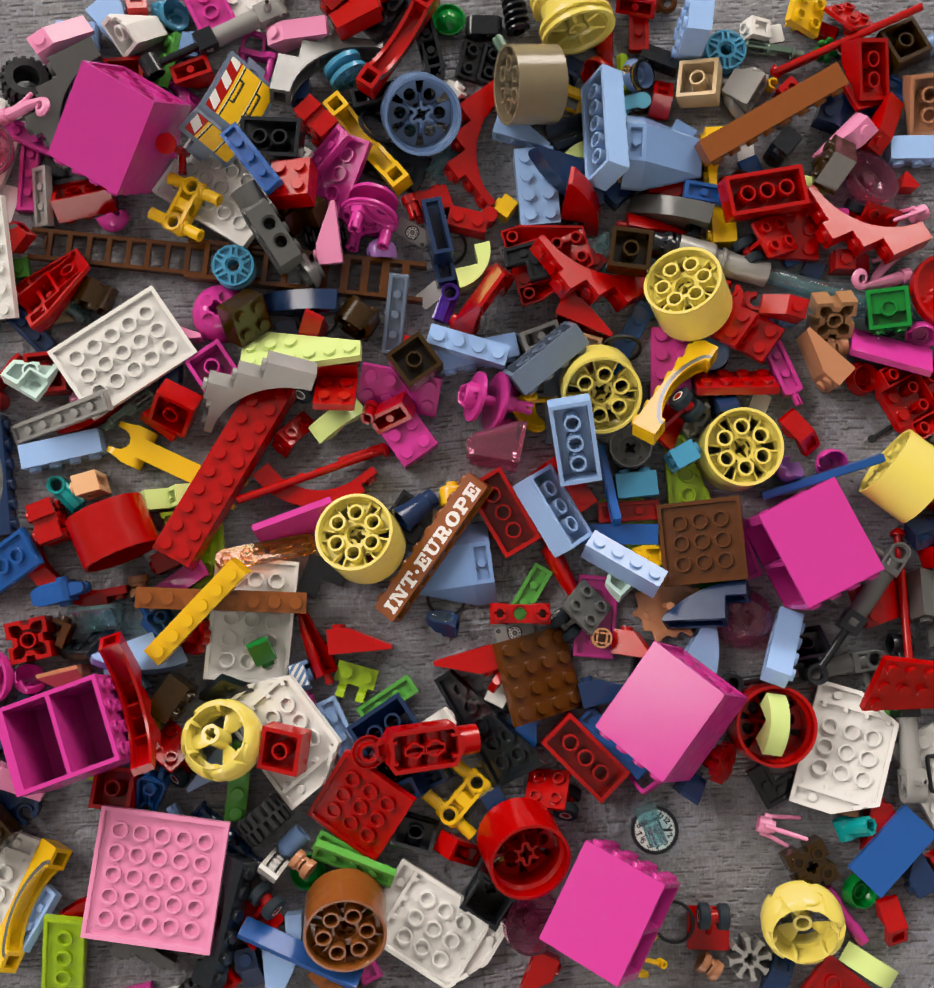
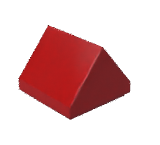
(907, 184)

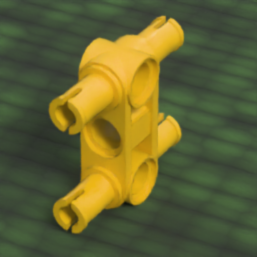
(185, 206)
(460, 799)

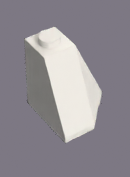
(134, 32)

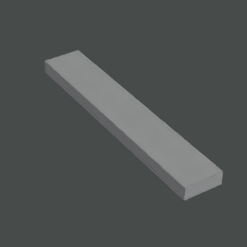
(62, 417)

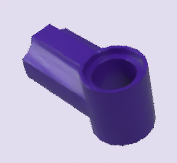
(445, 305)

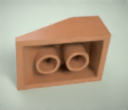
(919, 103)
(823, 362)

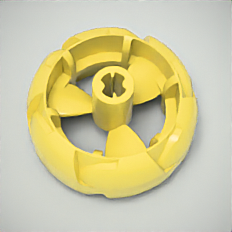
(200, 733)
(799, 900)

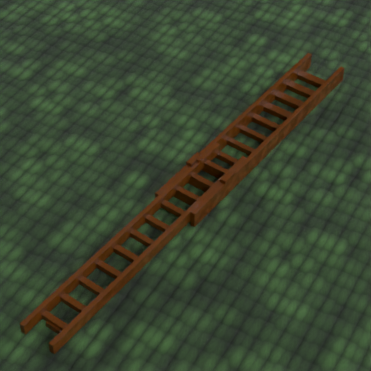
(210, 246)

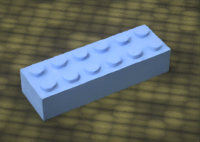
(604, 127)

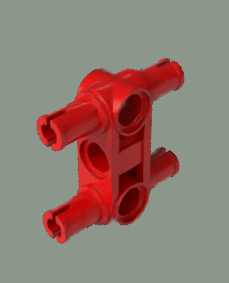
(535, 613)

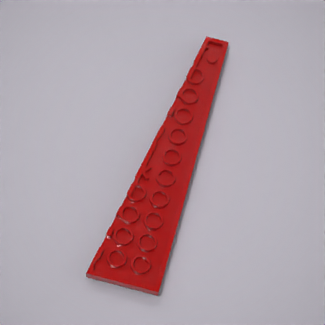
(900, 685)

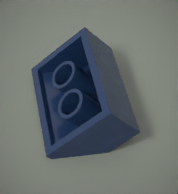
(390, 713)

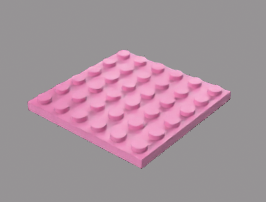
(155, 879)

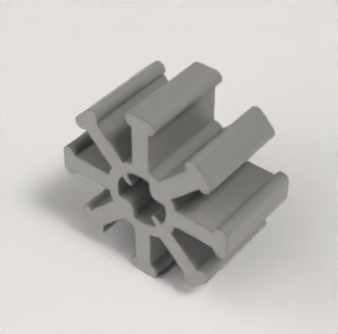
(756, 952)

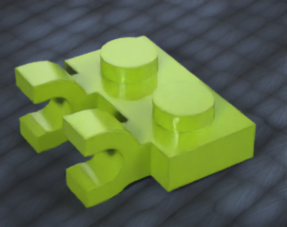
(355, 675)

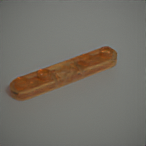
(279, 549)

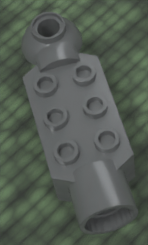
(258, 212)

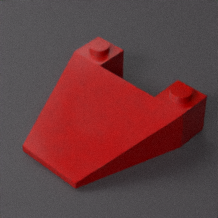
(496, 281)

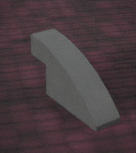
(672, 209)

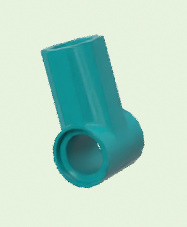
(65, 495)
(851, 828)

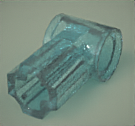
(648, 819)

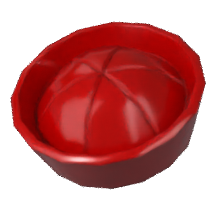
(862, 371)

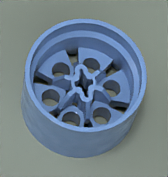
(451, 114)

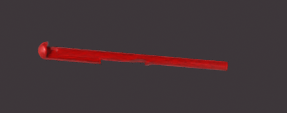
(814, 55)
(344, 461)
(898, 534)

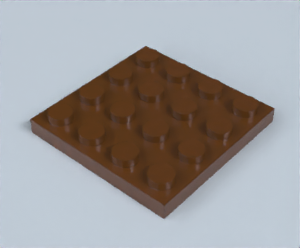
(702, 541)
(537, 676)

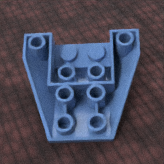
(658, 155)
(466, 571)

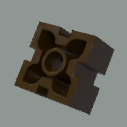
(812, 851)

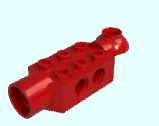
(417, 747)

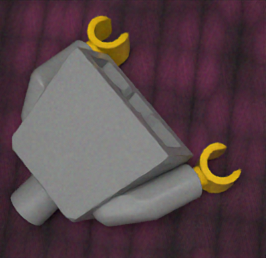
(744, 89)

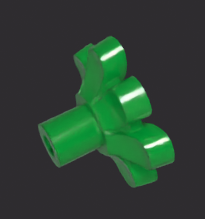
(826, 57)

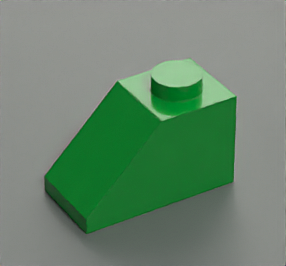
(262, 651)

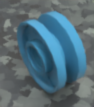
(728, 42)
(344, 69)
(226, 258)

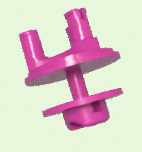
(370, 213)
(493, 402)

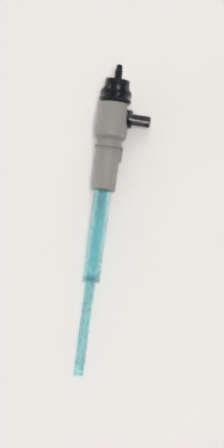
(757, 273)

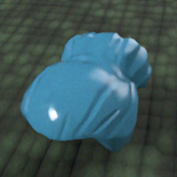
(172, 14)

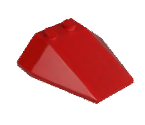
(51, 289)

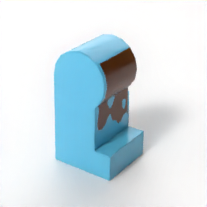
(637, 103)

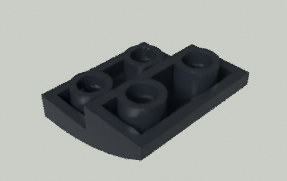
(476, 62)

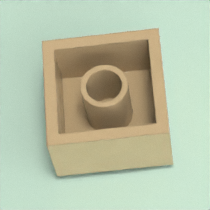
(699, 83)

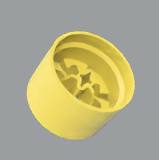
(705, 311)
(604, 358)
(714, 469)
(906, 478)
(336, 526)

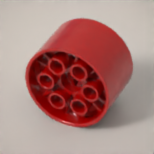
(112, 531)
(801, 717)
(540, 869)

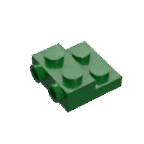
(888, 310)

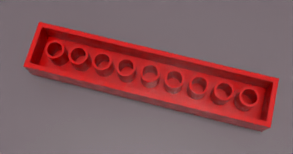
(223, 475)

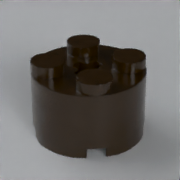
(95, 296)
(358, 319)

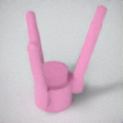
(915, 214)
(766, 825)

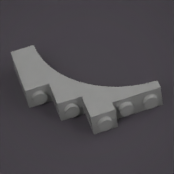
(274, 372)

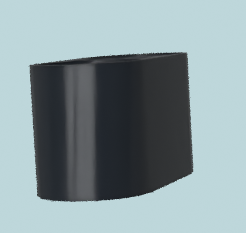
(482, 27)

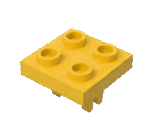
(805, 16)

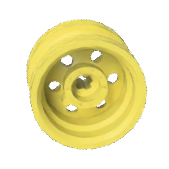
(573, 23)

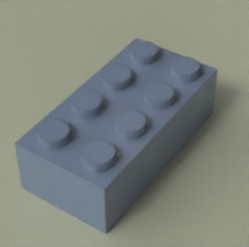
(546, 358)

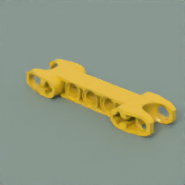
(142, 450)

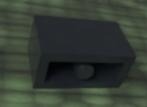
(782, 147)

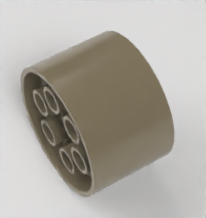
(530, 84)

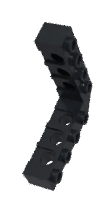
(432, 63)

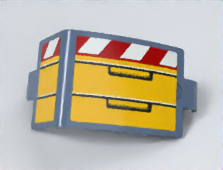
(233, 93)

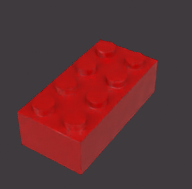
(763, 193)
(507, 515)
(584, 757)

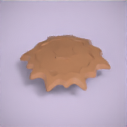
(653, 609)

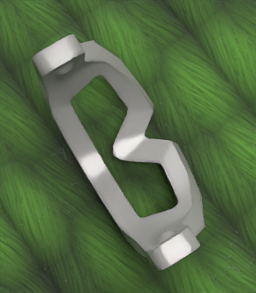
(707, 411)

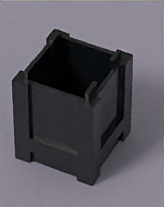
(483, 904)

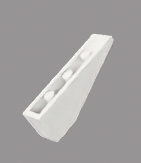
(272, 866)

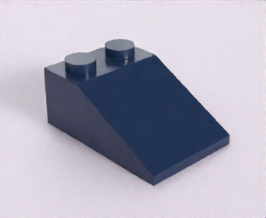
(835, 113)

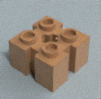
(832, 313)

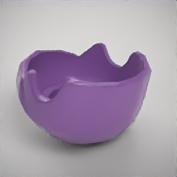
(373, 251)
(789, 471)

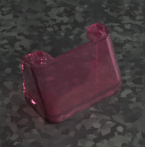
(497, 446)

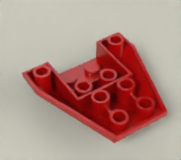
(566, 238)
(907, 400)

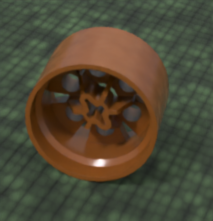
(355, 893)

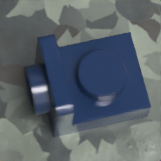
(575, 68)

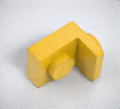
(650, 552)

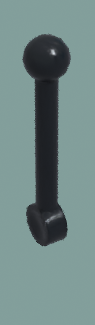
(872, 438)

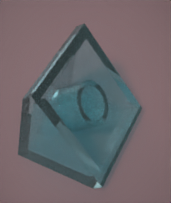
(99, 617)

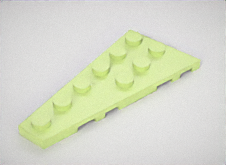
(313, 348)

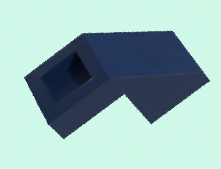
(779, 973)

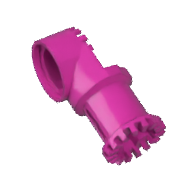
(185, 95)

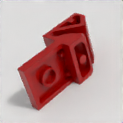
(337, 387)

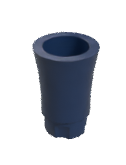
(415, 509)

